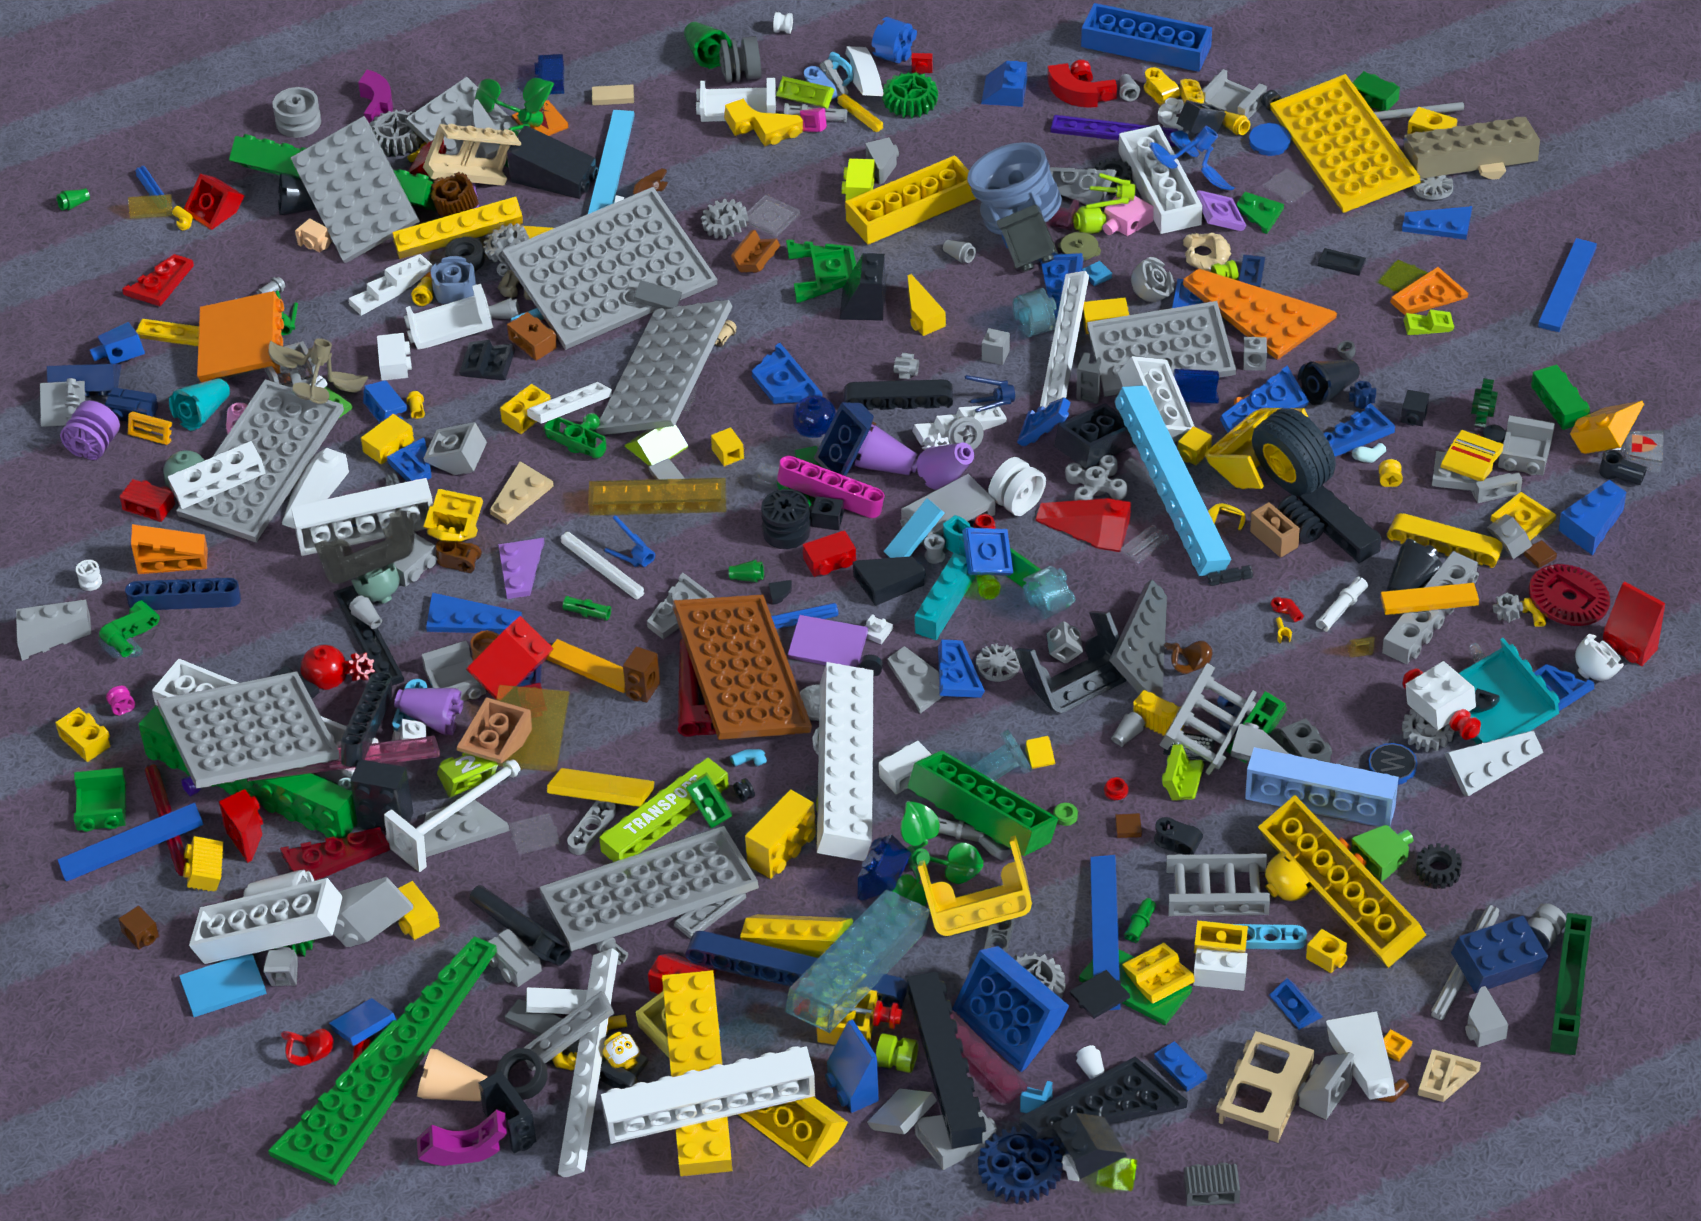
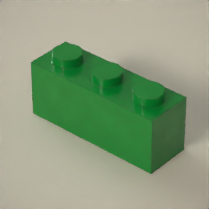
(1559, 396)

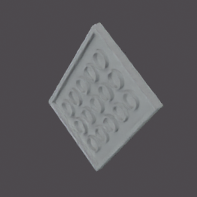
(354, 189)
(1183, 336)

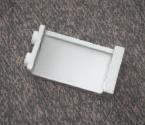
(714, 100)
(449, 320)

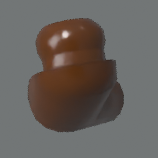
(1400, 1087)

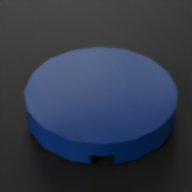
(1269, 139)

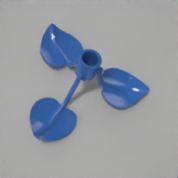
(1202, 142)

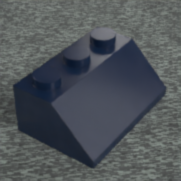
(96, 377)
(844, 437)

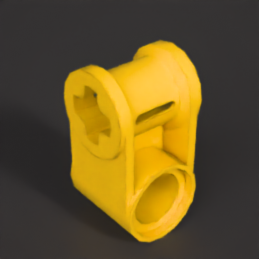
(1160, 86)

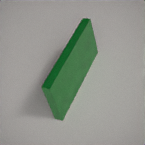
(1159, 1011)

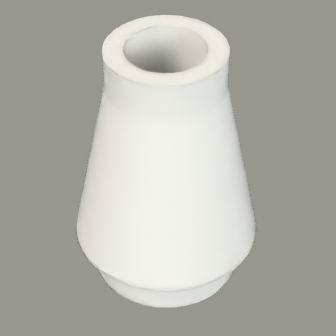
(1090, 1061)

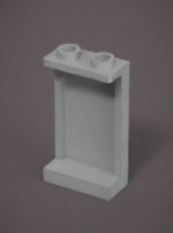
(959, 498)

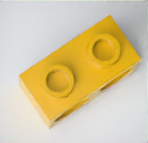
(515, 410)
(83, 734)

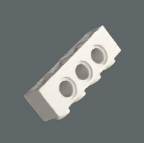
(216, 475)

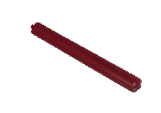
(163, 807)

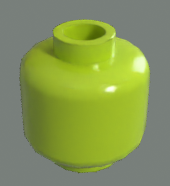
(1089, 220)

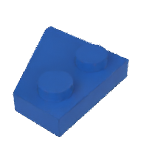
(410, 461)

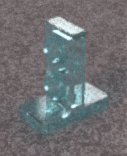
(1003, 759)

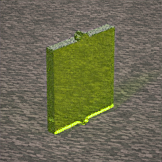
(1401, 276)

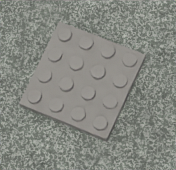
(453, 108)

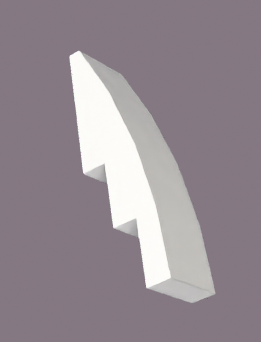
(865, 71)
(396, 281)
(987, 418)

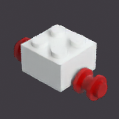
(1442, 699)

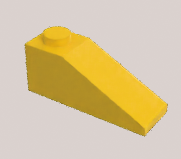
(925, 311)

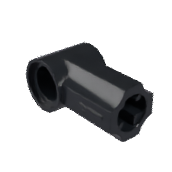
(1615, 466)

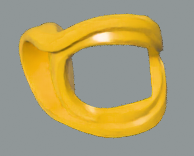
(1213, 512)

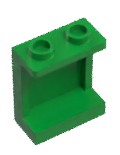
(100, 799)

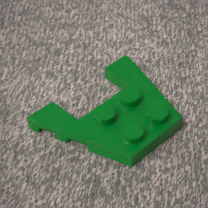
(830, 264)

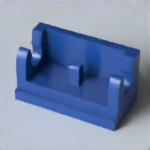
(383, 400)

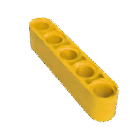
(1446, 538)

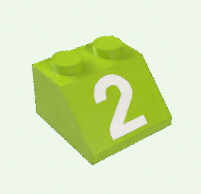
(464, 773)

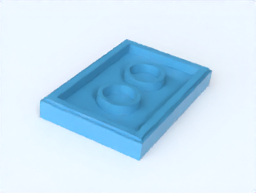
(222, 984)

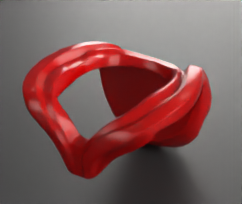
(318, 1044)

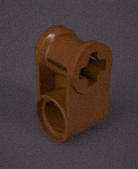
(456, 555)

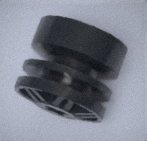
(785, 519)

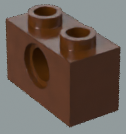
(641, 674)

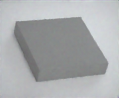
(902, 1111)

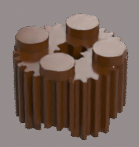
(453, 195)

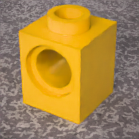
(1194, 445)
(1327, 951)

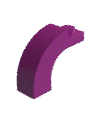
(460, 1147)

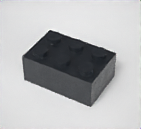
(1093, 435)
(377, 790)

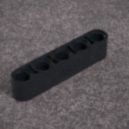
(900, 394)

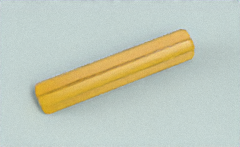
(860, 112)

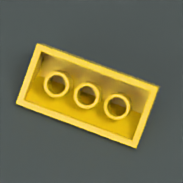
(795, 933)
(800, 1127)

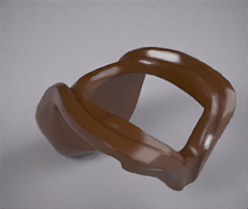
(1196, 654)

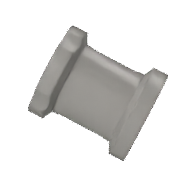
(934, 545)

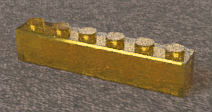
(657, 496)

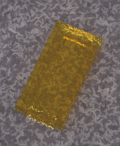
(150, 206)

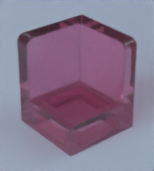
(1064, 217)

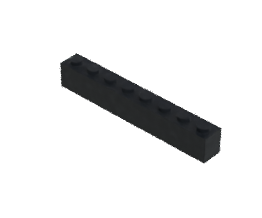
(945, 1060)

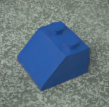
(1006, 85)

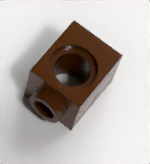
(139, 927)

